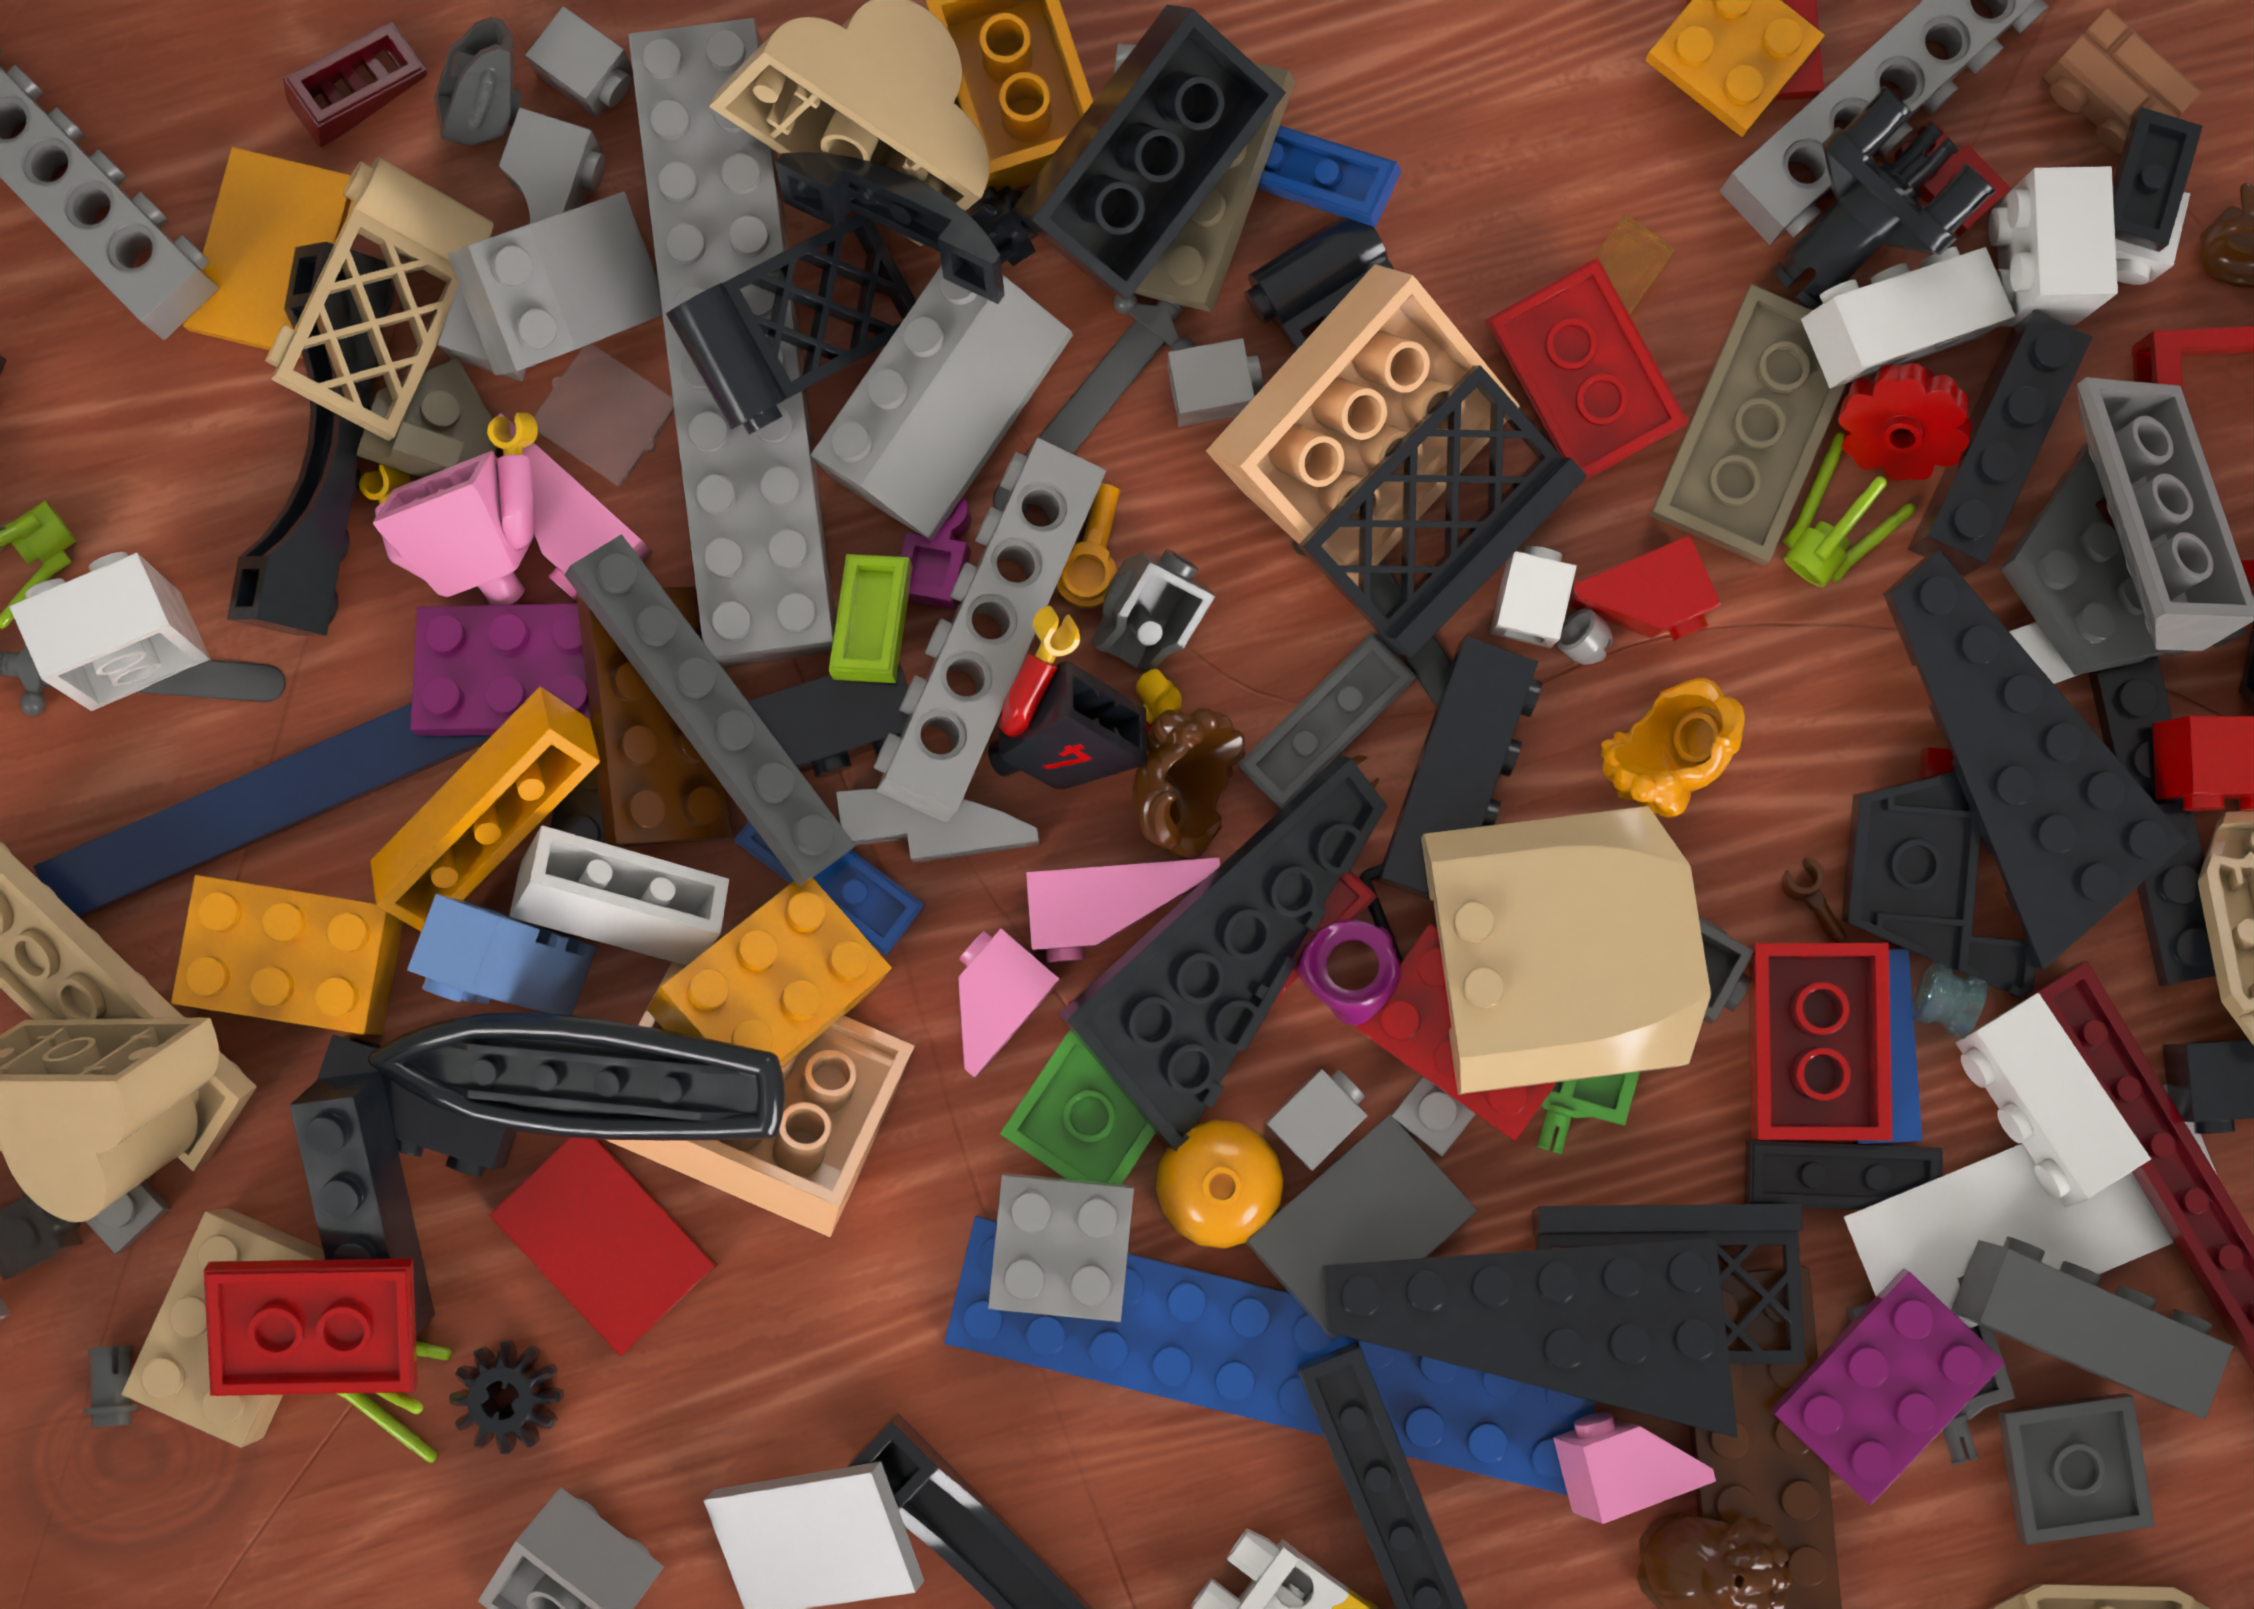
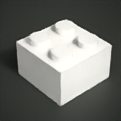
(2057, 243)

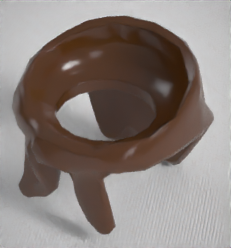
(2229, 243)

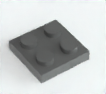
(2075, 1468)

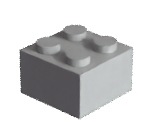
(1061, 1247)

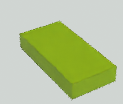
(870, 618)

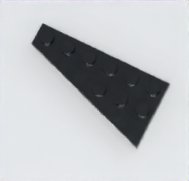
(2040, 782)
(1212, 967)
(1588, 1322)

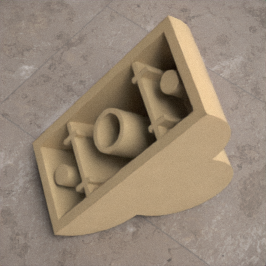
(865, 92)
(99, 1105)

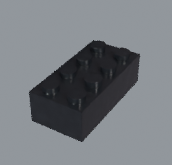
(1148, 150)

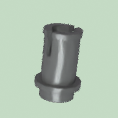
(108, 1376)

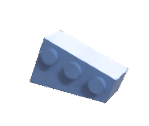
(487, 955)

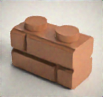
(2113, 76)

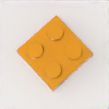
(1734, 55)

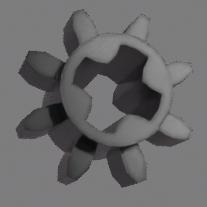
(1006, 231)

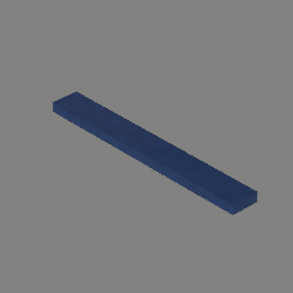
(246, 811)

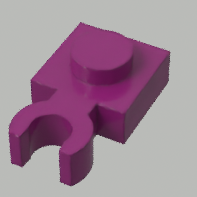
(938, 561)

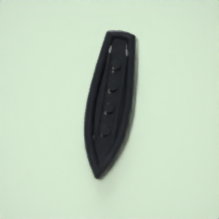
(588, 1078)

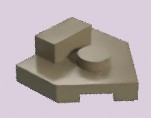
(440, 428)

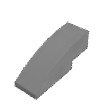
(973, 829)

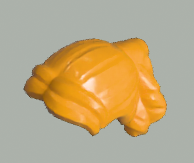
(1675, 747)

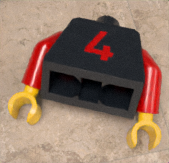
(1069, 723)

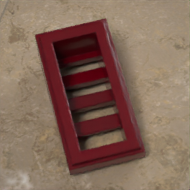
(365, 100)

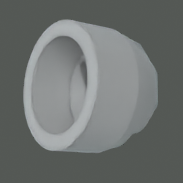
(1585, 637)

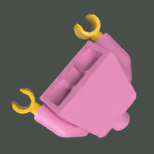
(464, 521)

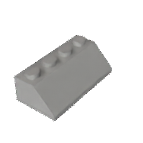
(940, 400)
(2165, 512)

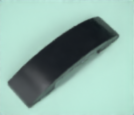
(835, 184)

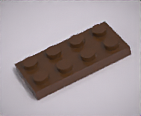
(648, 771)

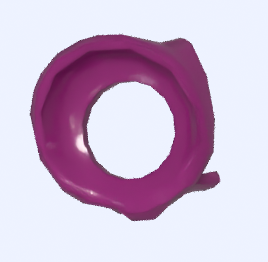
(1349, 1005)

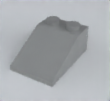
(558, 284)

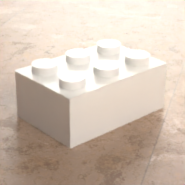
(108, 630)

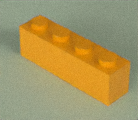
(485, 808)

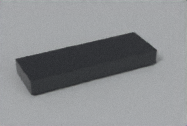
(1835, 1173)

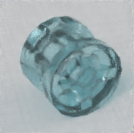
(1949, 1000)

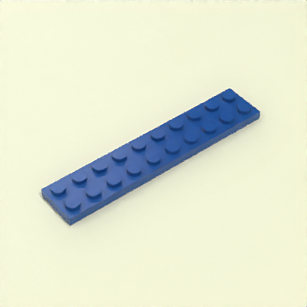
(1240, 1352)

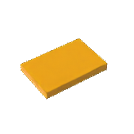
(251, 243)

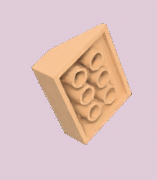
(1346, 405)
(829, 1122)

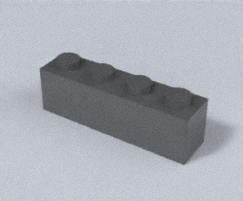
(2092, 1328)

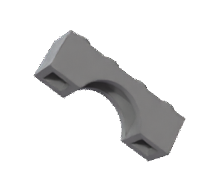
(553, 169)

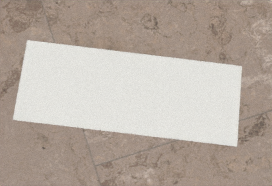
(1940, 1222)

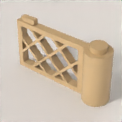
(406, 222)

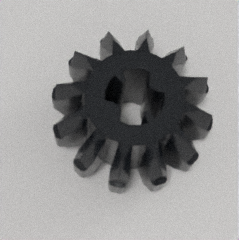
(527, 1408)

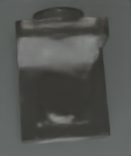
(32, 1237)

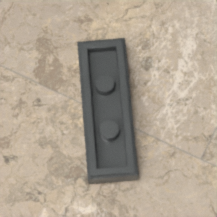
(1326, 721)

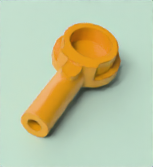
(1089, 563)

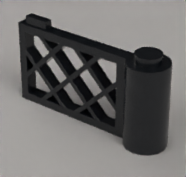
(1314, 276)
(731, 341)

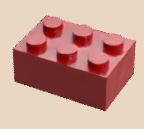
(1820, 1041)

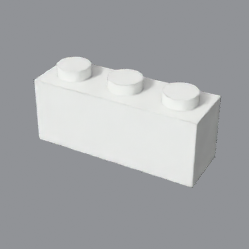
(1906, 314)
(619, 897)
(2051, 1102)

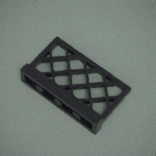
(1480, 550)
(1731, 1225)

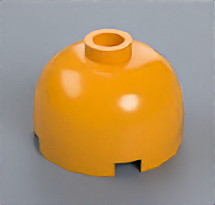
(1220, 1184)

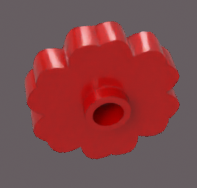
(1905, 422)

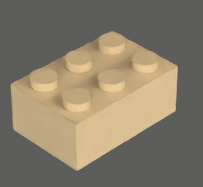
(174, 1360)

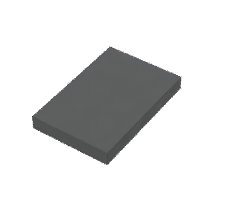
(1368, 1207)

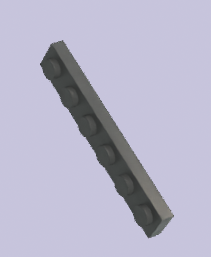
(709, 709)

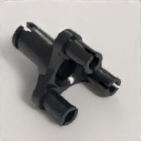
(1880, 201)

